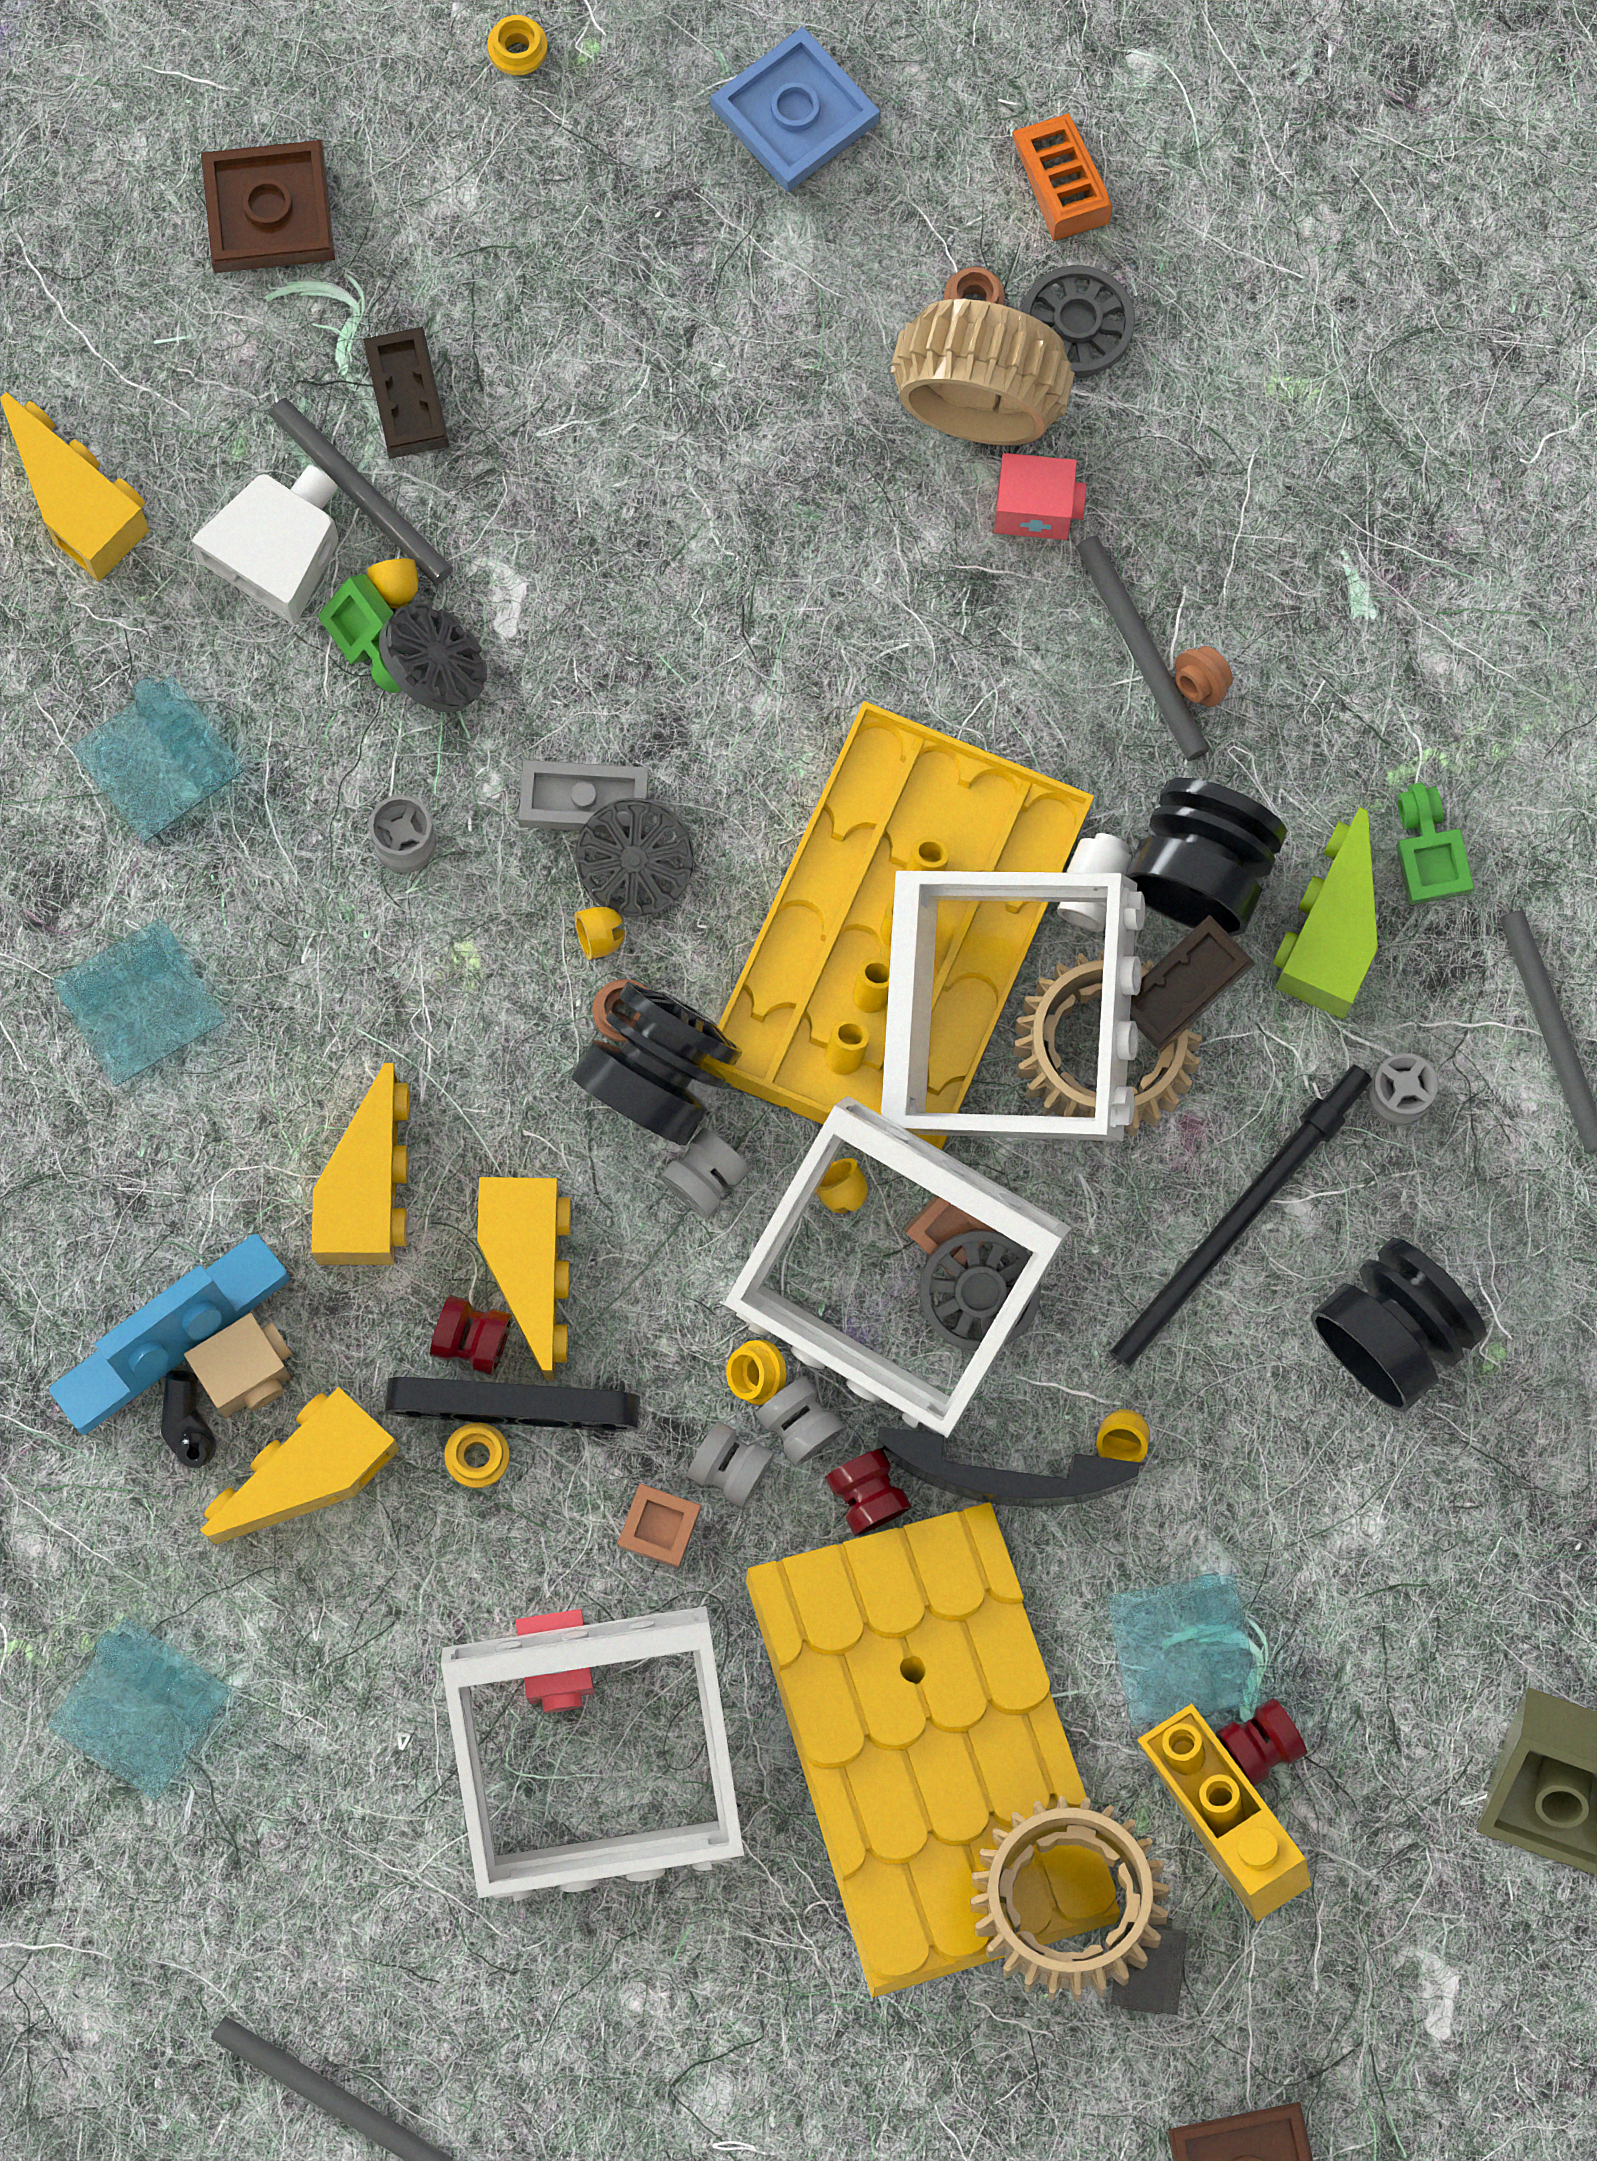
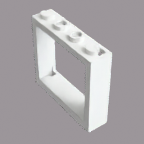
(912, 988)
(943, 1175)
(582, 1864)

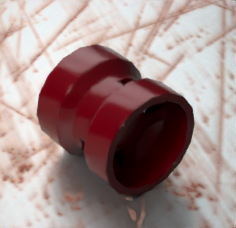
(485, 1338)
(867, 1490)
(1263, 1741)

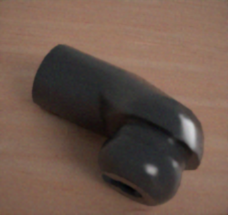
(182, 1423)

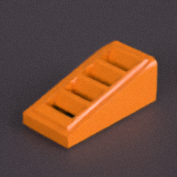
(1075, 216)

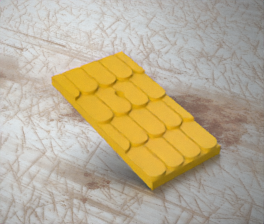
(820, 968)
(922, 1736)

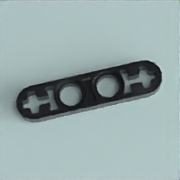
(512, 1404)

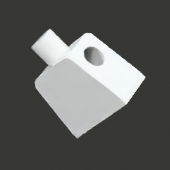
(273, 541)

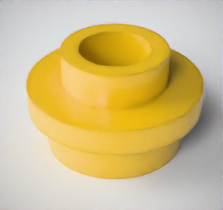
(517, 30)
(756, 1371)
(467, 1437)

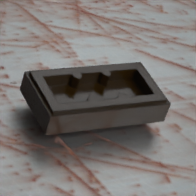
(406, 392)
(1187, 983)

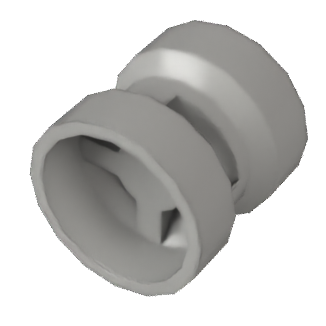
(396, 823)
(705, 1172)
(807, 1434)
(743, 1471)

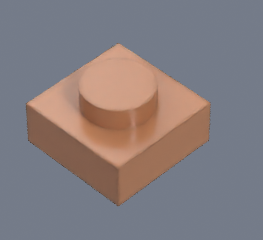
(939, 1222)
(659, 1526)

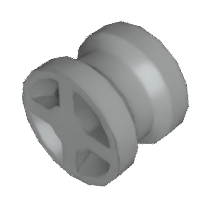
(1410, 1077)

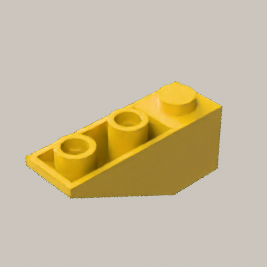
(81, 508)
(357, 1191)
(520, 1246)
(317, 1466)
(1226, 1813)

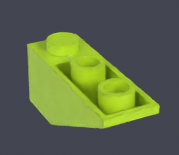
(1340, 933)

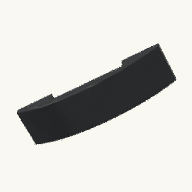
(1087, 1478)

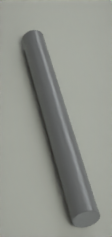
(360, 491)
(1142, 648)
(1552, 1027)
(324, 2093)

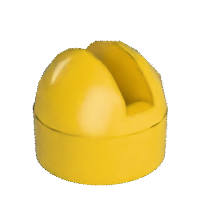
(395, 581)
(598, 931)
(843, 1187)
(1123, 1436)

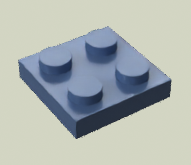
(795, 109)

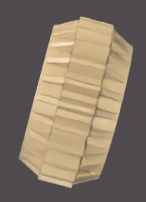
(982, 372)
(1061, 1091)
(1114, 1844)

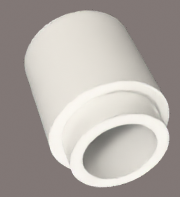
(1095, 855)

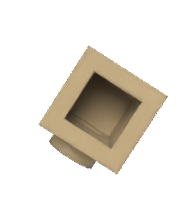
(241, 1365)

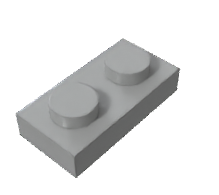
(570, 793)

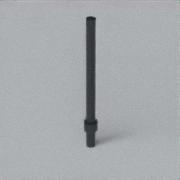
(1319, 1124)

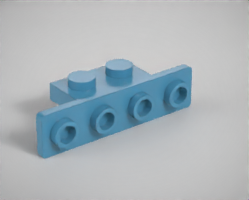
(165, 1329)

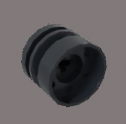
(1206, 854)
(656, 1063)
(1408, 1315)

